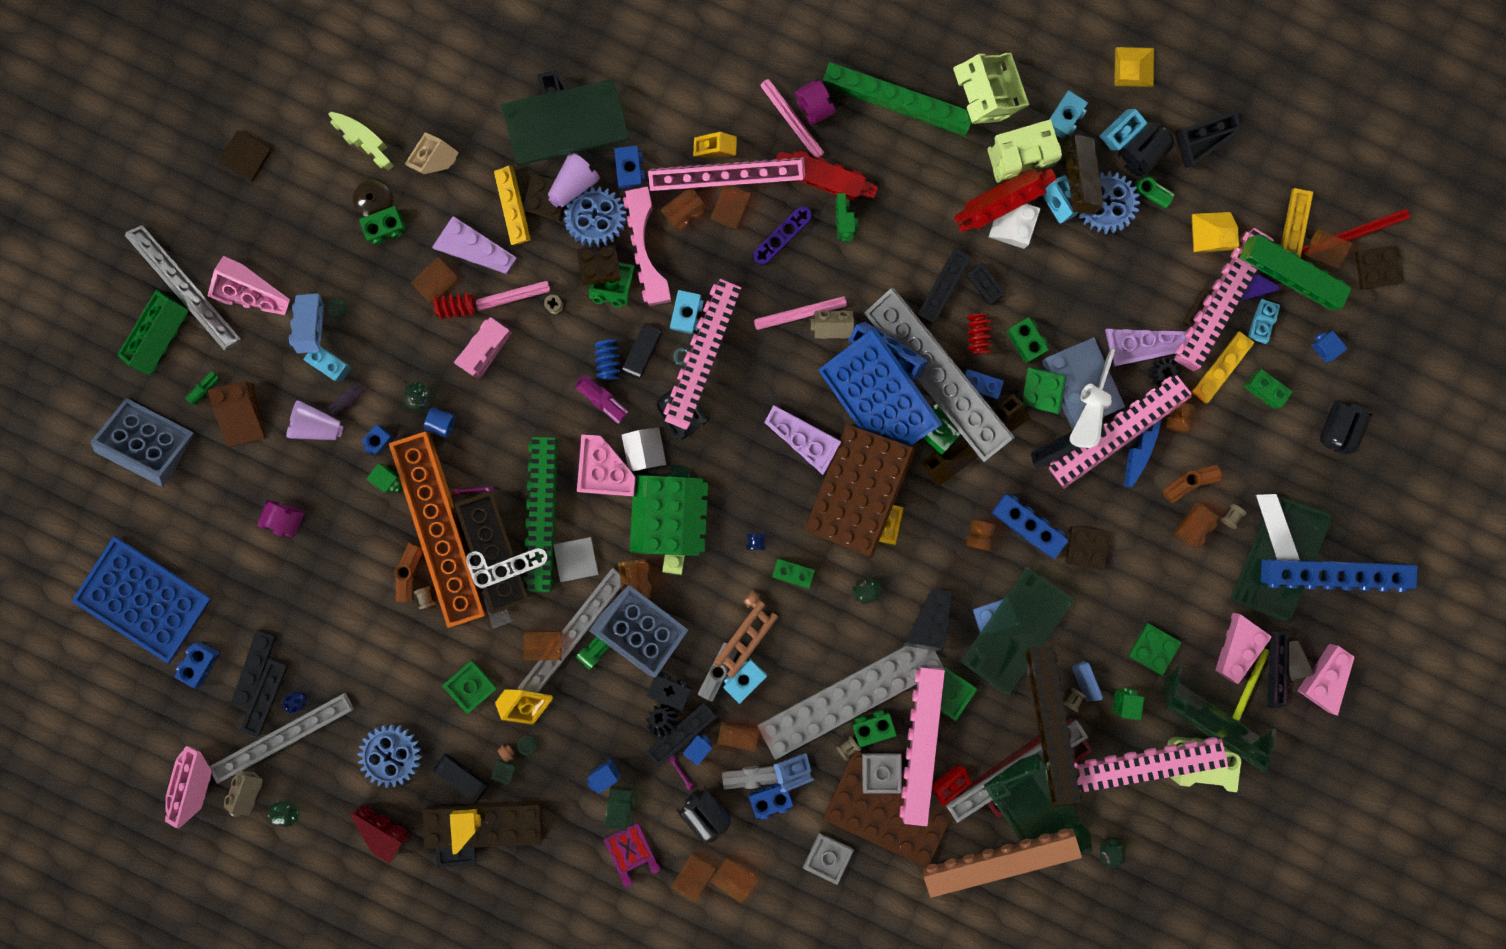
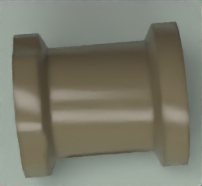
(550, 299)
(1233, 516)
(424, 597)
(1080, 696)
(848, 748)

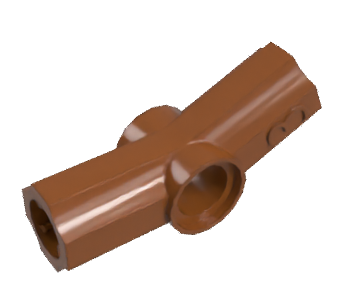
(1201, 477)
(410, 560)

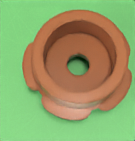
(752, 599)
(506, 752)

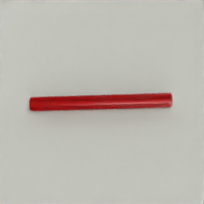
(1369, 227)

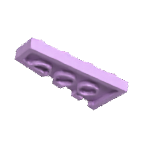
(470, 245)
(1142, 344)
(804, 438)

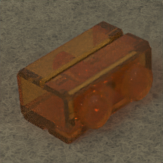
(683, 208)
(1196, 525)
(636, 575)
(738, 736)

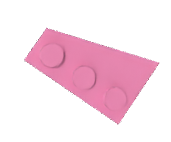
(483, 348)
(1241, 648)
(1328, 679)

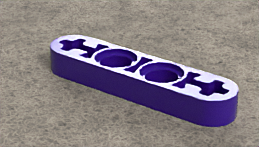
(785, 238)

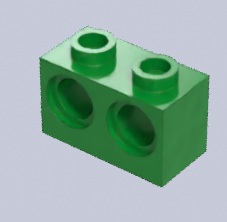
(382, 220)
(1022, 342)
(1267, 389)
(385, 478)
(793, 573)
(1128, 704)
(874, 734)

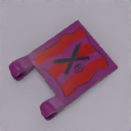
(630, 850)

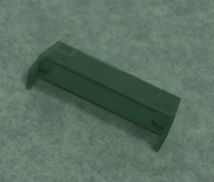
(564, 122)
(1308, 531)
(1020, 622)
(1215, 723)
(1026, 804)

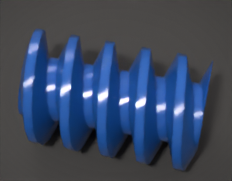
(606, 359)

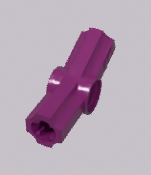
(601, 398)

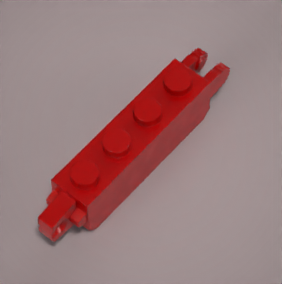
(833, 178)
(1004, 198)

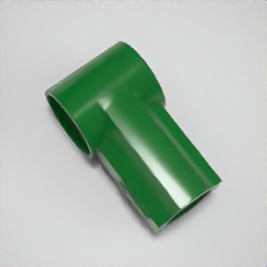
(1155, 193)
(592, 653)

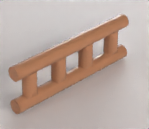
(734, 642)

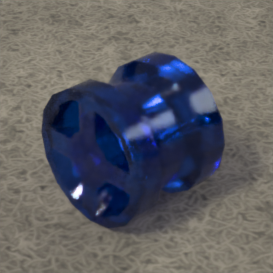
(755, 542)
(290, 705)

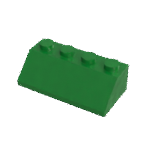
(153, 333)

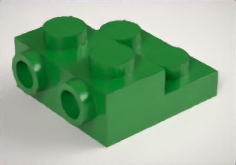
(845, 221)
(614, 292)

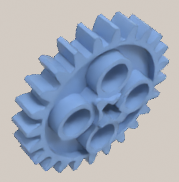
(1107, 219)
(591, 232)
(380, 770)

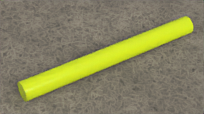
(1250, 684)

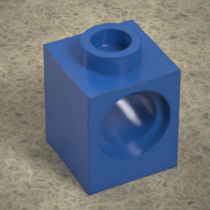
(1328, 346)
(385, 439)
(698, 748)

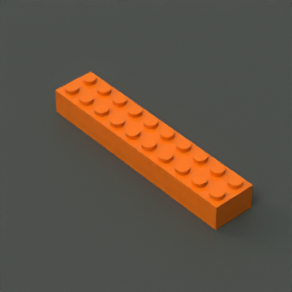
(438, 528)

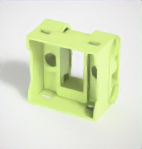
(991, 88)
(1027, 150)
(1226, 776)

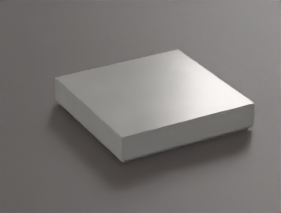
(575, 559)
(881, 773)
(828, 858)

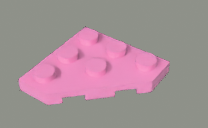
(602, 469)

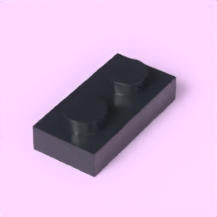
(985, 284)
(446, 858)

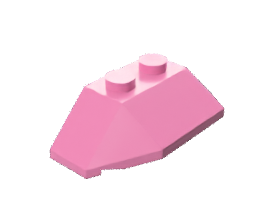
(186, 787)

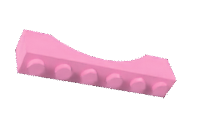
(640, 208)

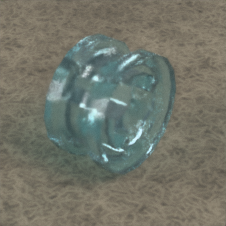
(676, 356)

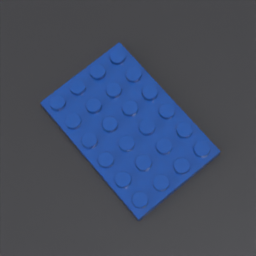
(879, 391)
(141, 599)

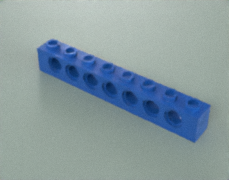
(1404, 575)

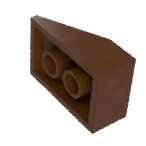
(237, 413)

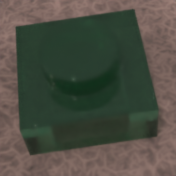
(503, 772)

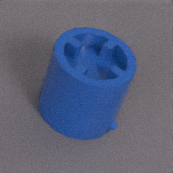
(439, 422)

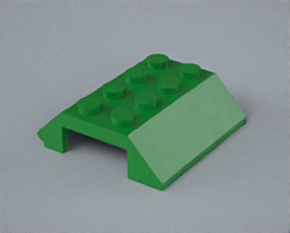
(668, 515)

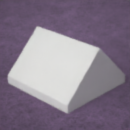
(644, 449)

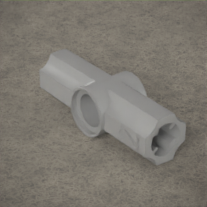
(712, 683)
(749, 777)

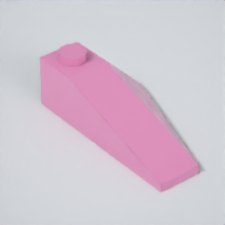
(239, 285)

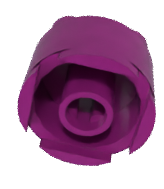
(815, 102)
(280, 518)

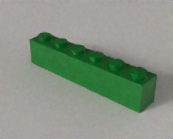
(1295, 272)

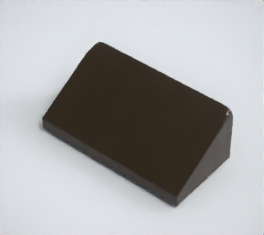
(1297, 665)

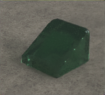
(677, 471)

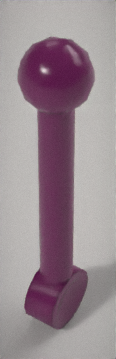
(457, 491)
(689, 785)

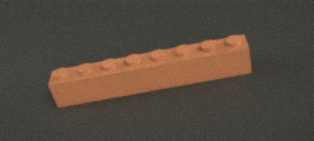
(1001, 862)

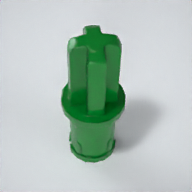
(202, 388)

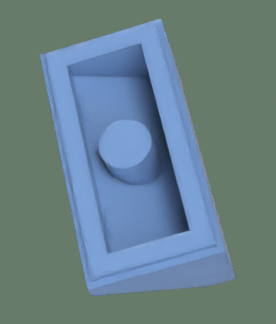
(1087, 681)

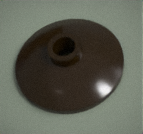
(380, 201)

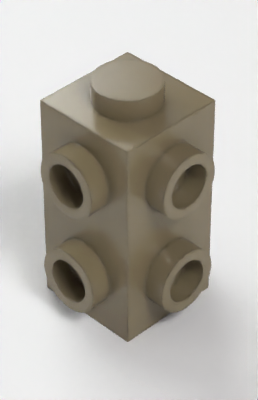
(832, 324)
(242, 793)

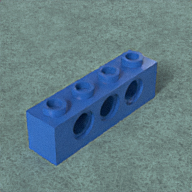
(909, 360)
(1057, 537)

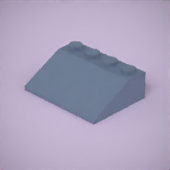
(1082, 366)
(142, 442)
(639, 631)

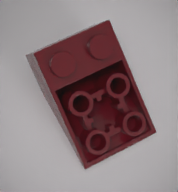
(379, 833)

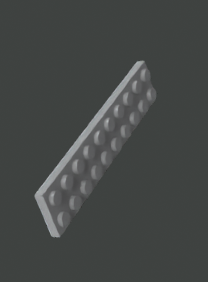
(942, 377)
(845, 699)

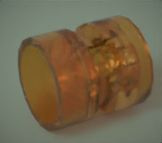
(1181, 424)
(980, 535)

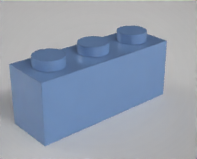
(307, 323)

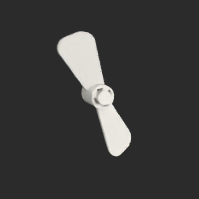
(1088, 428)

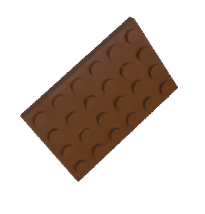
(859, 490)
(878, 820)

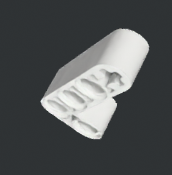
(508, 564)

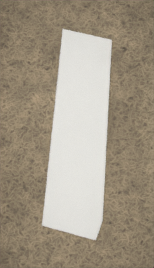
(1277, 527)

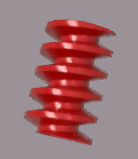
(455, 306)
(979, 334)

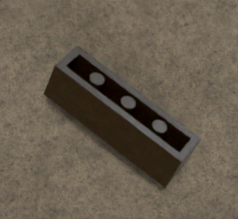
(1083, 174)

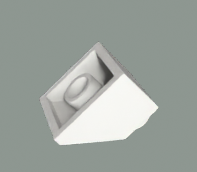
(1016, 226)

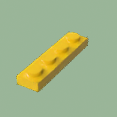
(512, 205)
(1296, 220)
(1222, 367)

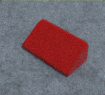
(951, 784)

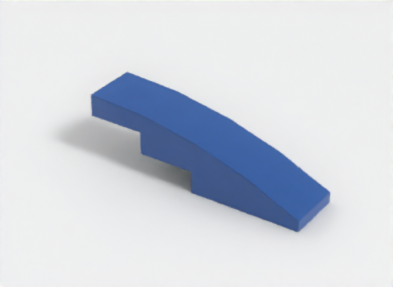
(1139, 457)

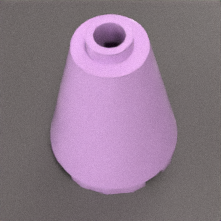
(571, 180)
(312, 424)

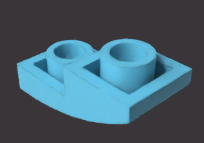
(1263, 321)

